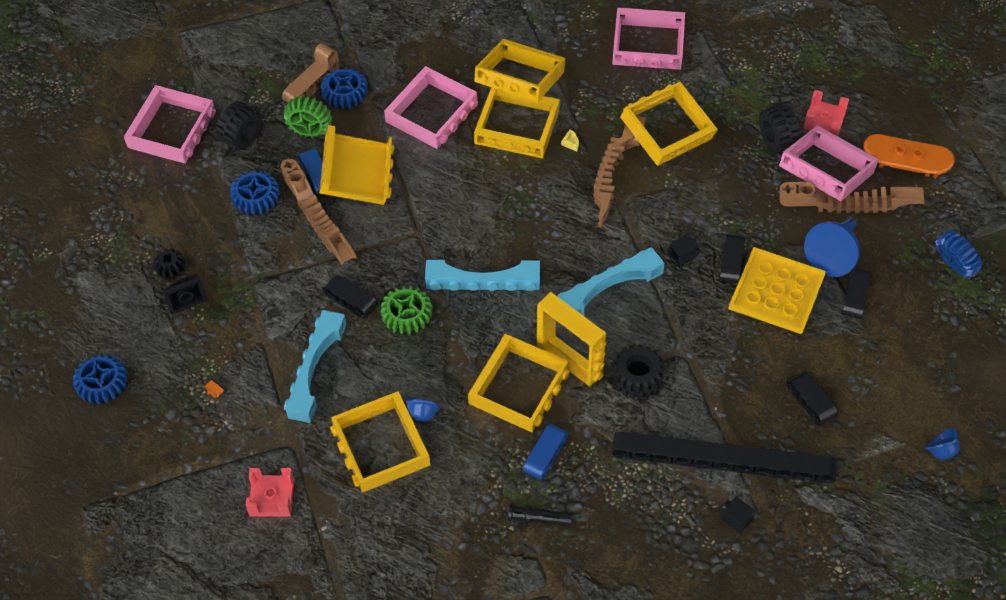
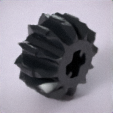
(169, 263)

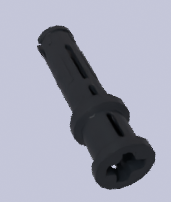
(565, 518)

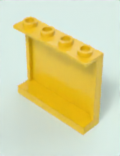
(356, 168)

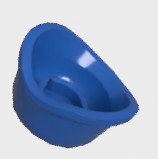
(421, 409)
(945, 445)

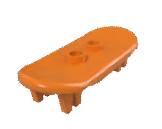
(909, 154)

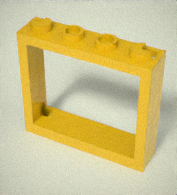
(522, 54)
(689, 105)
(511, 142)
(554, 309)
(529, 352)
(367, 411)

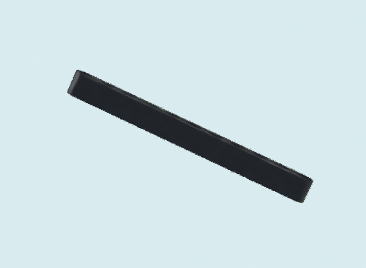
(724, 457)

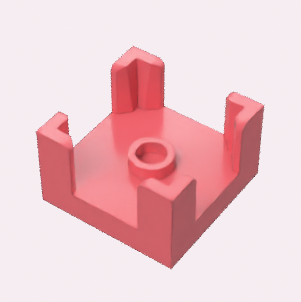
(825, 115)
(270, 493)

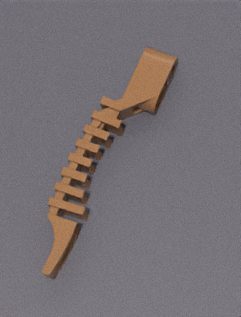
(602, 186)
(808, 195)
(326, 230)

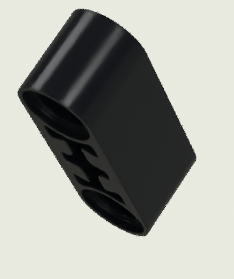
(732, 259)
(856, 293)
(350, 296)
(811, 398)

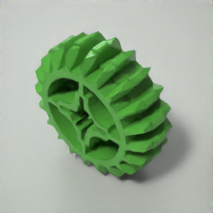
(307, 116)
(404, 303)

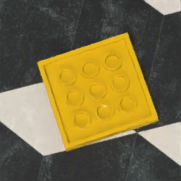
(777, 290)

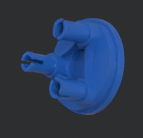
(833, 247)

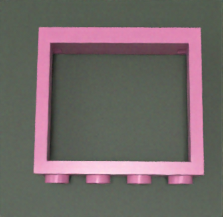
(649, 18)
(413, 89)
(148, 111)
(836, 147)

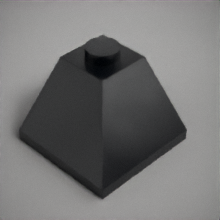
(185, 294)

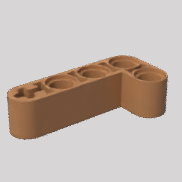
(310, 80)

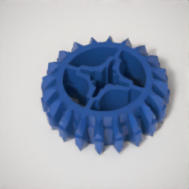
(344, 94)
(254, 192)
(958, 253)
(88, 378)

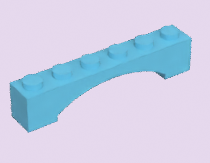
(641, 266)
(521, 277)
(328, 329)

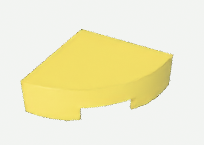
(571, 141)

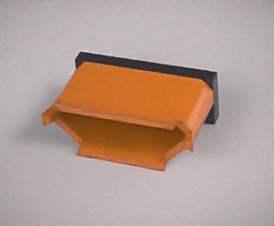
(214, 388)

